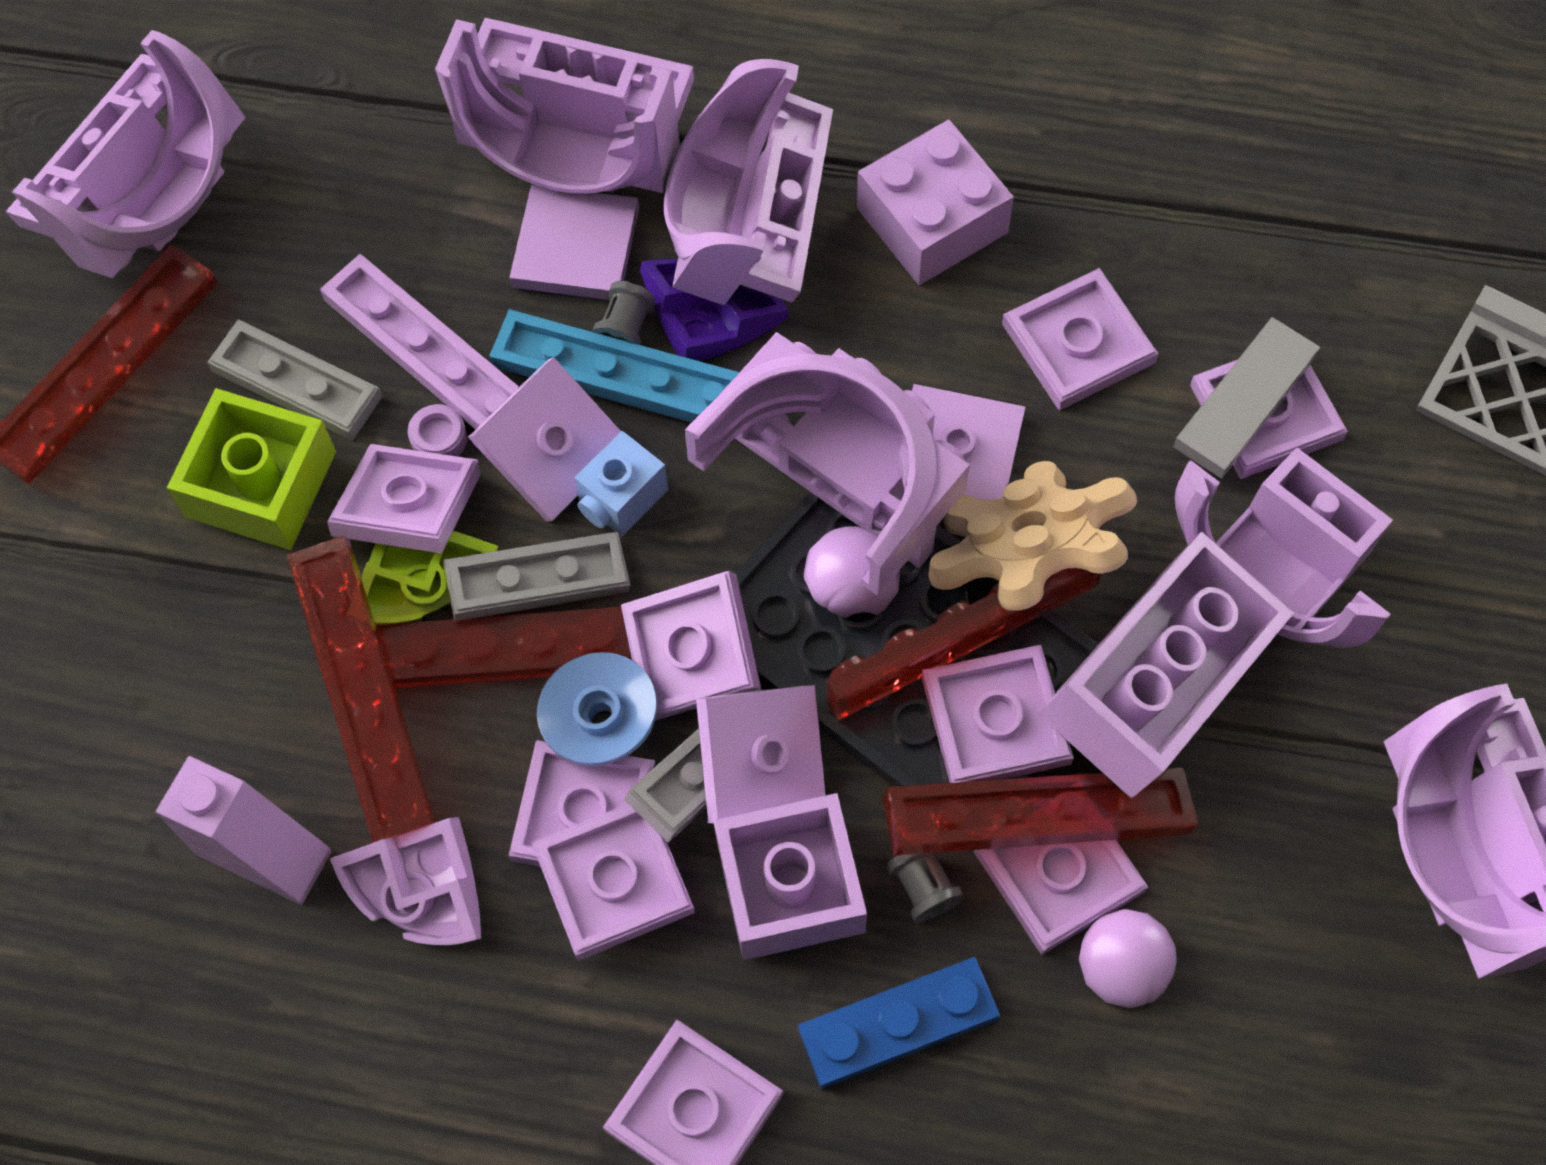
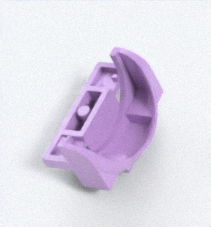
(125, 176)
(745, 212)
(1483, 839)

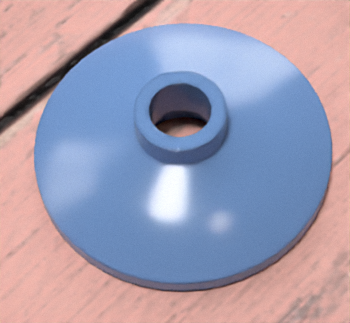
(588, 687)

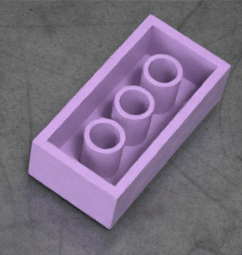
(1166, 665)

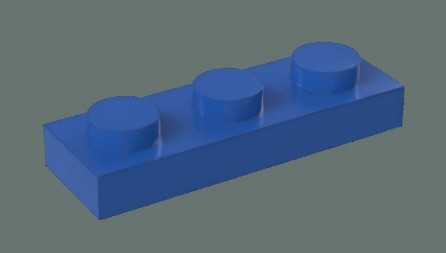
(898, 1022)

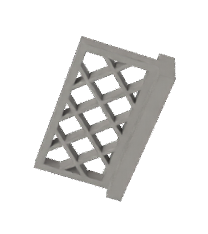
(1512, 328)

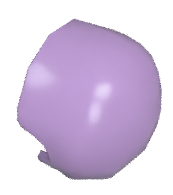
(836, 570)
(1128, 958)

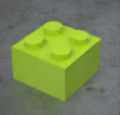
(252, 469)

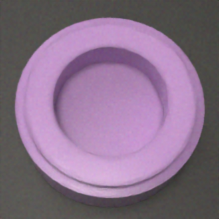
(437, 430)

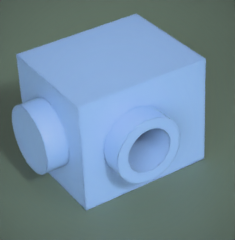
(620, 484)

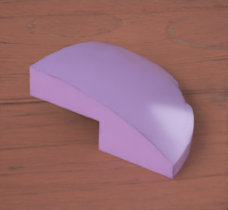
(416, 883)

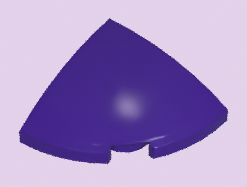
(705, 328)

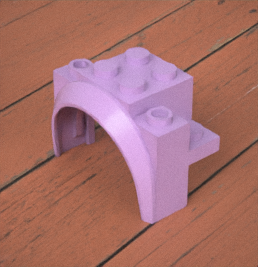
(586, 112)
(855, 448)

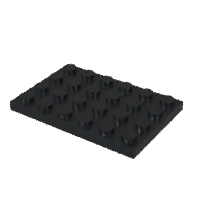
(803, 643)

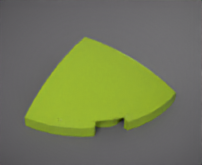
(412, 582)

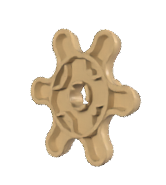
(1054, 534)

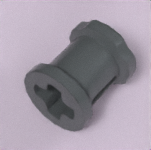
(626, 311)
(925, 885)

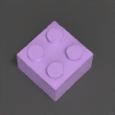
(934, 202)
(790, 876)

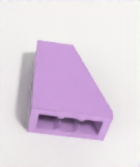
(242, 831)

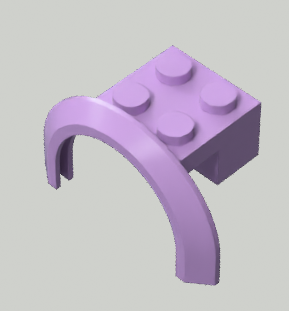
(1299, 543)

